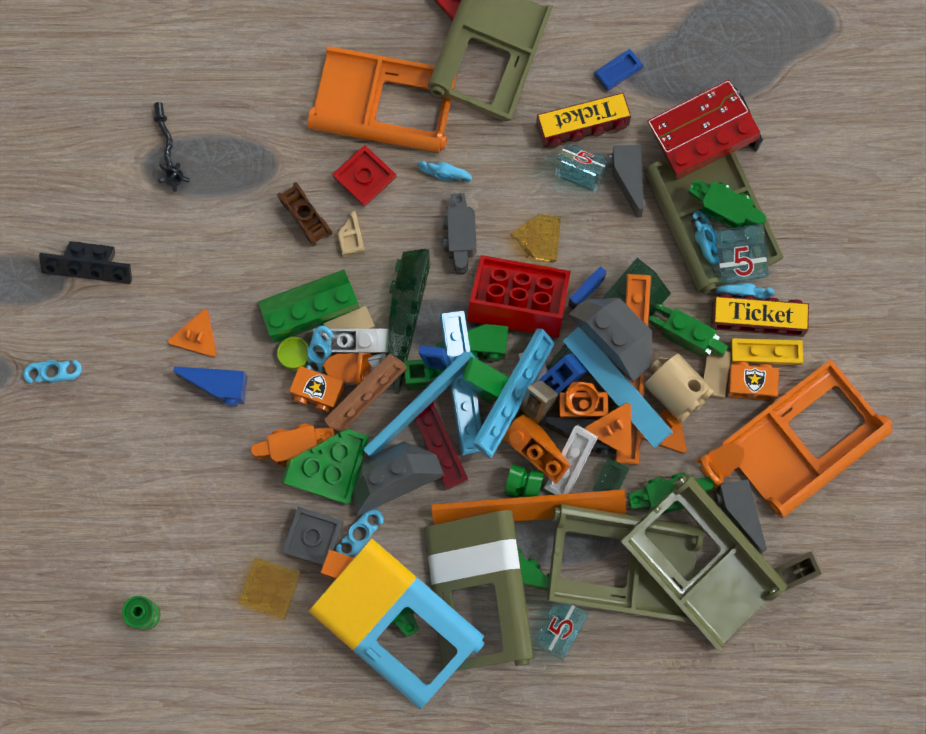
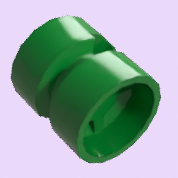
(523, 482)
(141, 613)

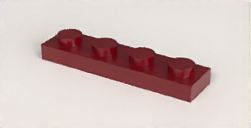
(441, 445)

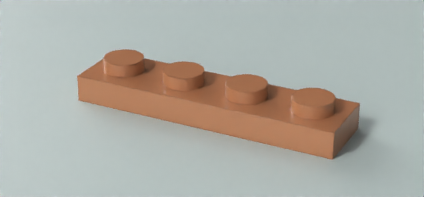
(365, 393)

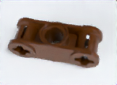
(295, 202)

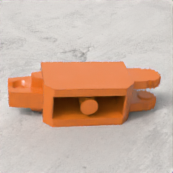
(286, 444)

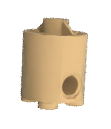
(677, 386)

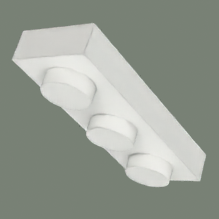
(576, 453)

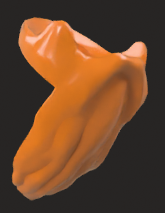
(348, 367)
(581, 387)
(721, 462)

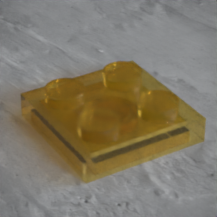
(269, 588)

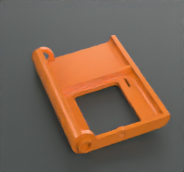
(352, 93)
(779, 461)

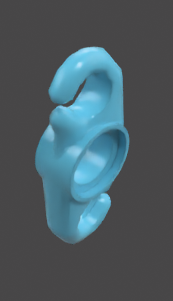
(444, 171)
(705, 228)
(745, 289)
(318, 341)
(42, 368)
(362, 522)

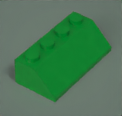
(308, 306)

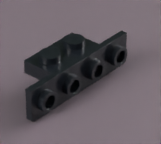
(87, 262)

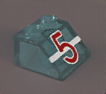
(581, 167)
(743, 253)
(562, 629)

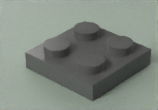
(312, 536)

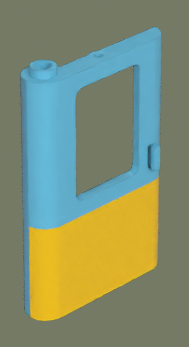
(370, 598)

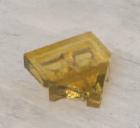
(540, 237)

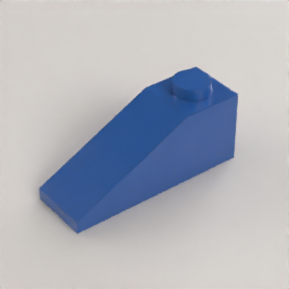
(563, 373)
(223, 385)

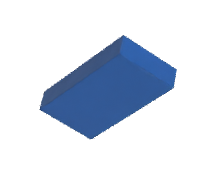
(618, 70)
(587, 288)
(434, 357)

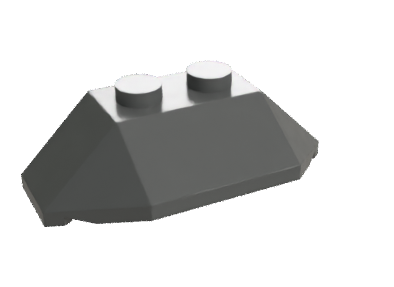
(617, 333)
(393, 475)

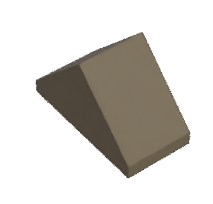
(538, 400)
(800, 570)

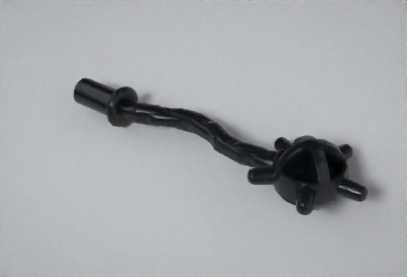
(171, 174)

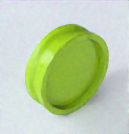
(293, 353)

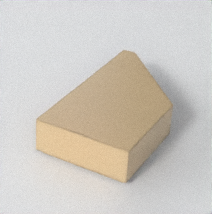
(350, 237)

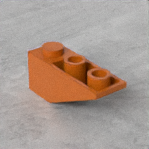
(537, 447)

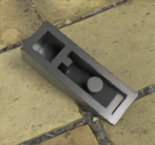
(627, 172)
(739, 506)

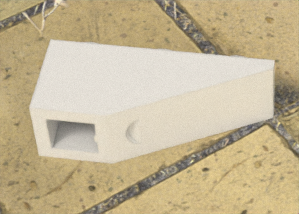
(357, 340)

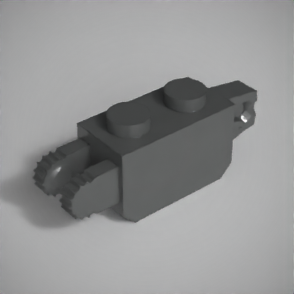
(461, 232)

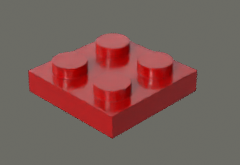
(364, 175)

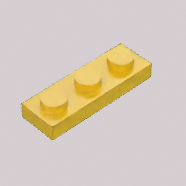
(767, 351)

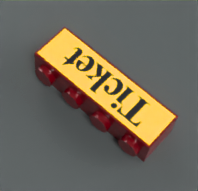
(583, 120)
(760, 316)

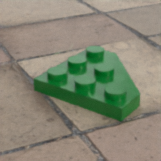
(328, 467)

